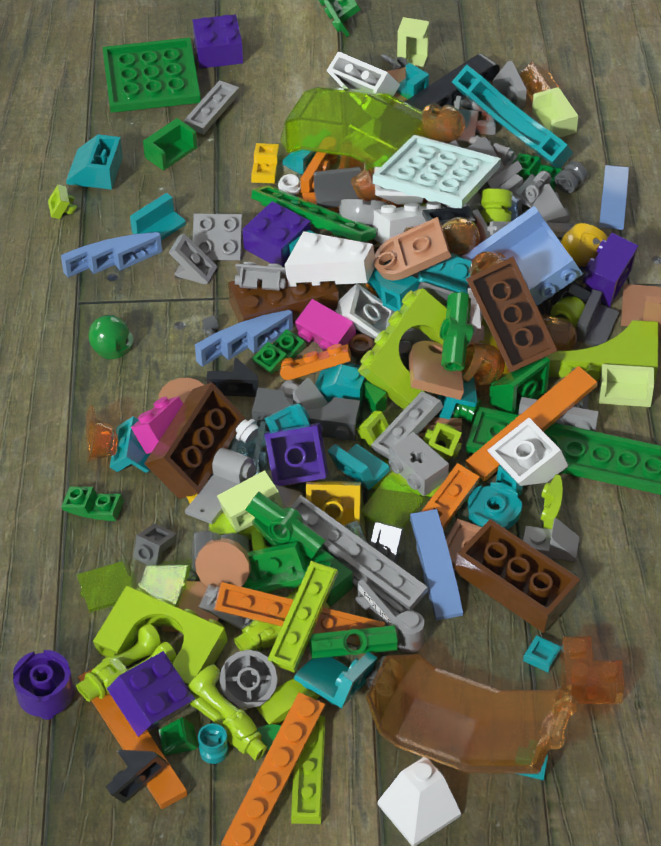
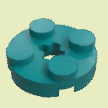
(497, 493)

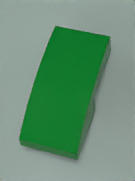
(533, 166)
(272, 355)
(89, 504)

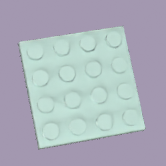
(436, 171)

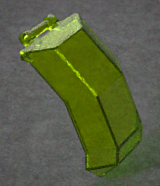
(351, 124)

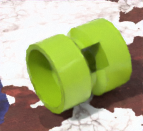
(496, 205)

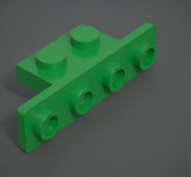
(340, 11)
(277, 568)

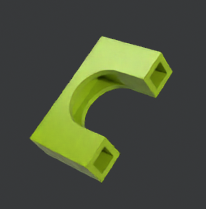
(383, 364)
(137, 607)

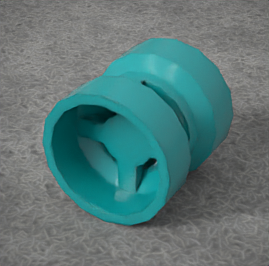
(213, 743)

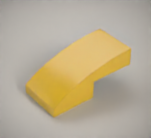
(265, 163)

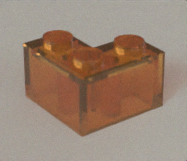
(588, 679)

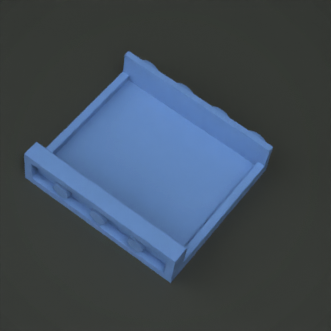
(537, 253)

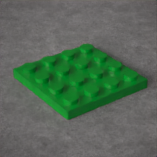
(151, 75)

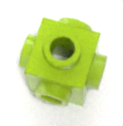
(447, 436)

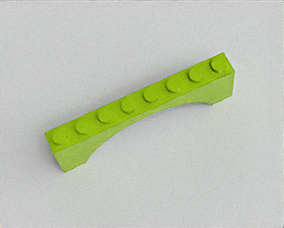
(632, 347)

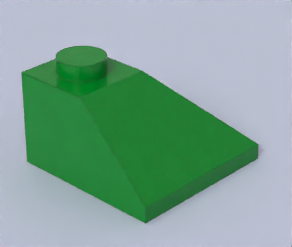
(525, 382)

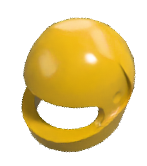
(579, 243)

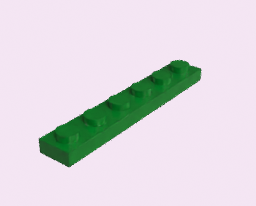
(319, 216)

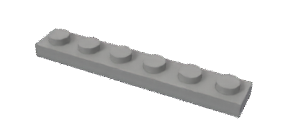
(362, 556)

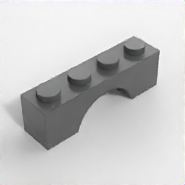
(337, 419)

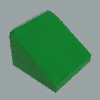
(375, 397)
(178, 737)

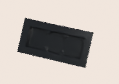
(572, 288)

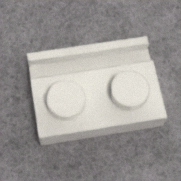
(475, 319)

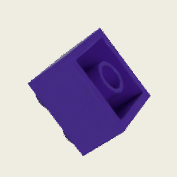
(217, 41)
(272, 232)
(610, 267)
(296, 454)
(150, 693)

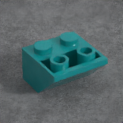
(96, 163)

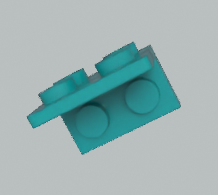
(448, 274)
(334, 679)

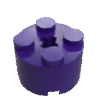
(43, 684)

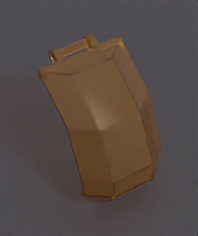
(466, 720)

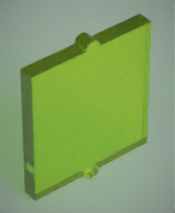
(392, 503)
(165, 582)
(103, 585)

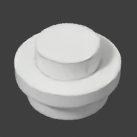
(290, 184)
(247, 430)

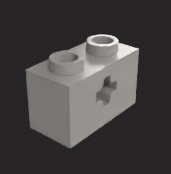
(418, 464)

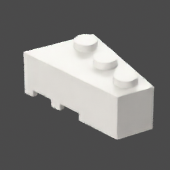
(361, 76)
(392, 220)
(329, 259)

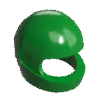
(109, 337)

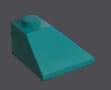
(341, 382)

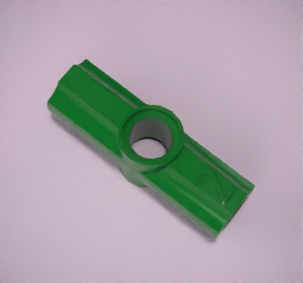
(456, 331)
(285, 524)
(371, 640)

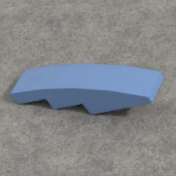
(614, 197)
(116, 251)
(244, 335)
(436, 565)

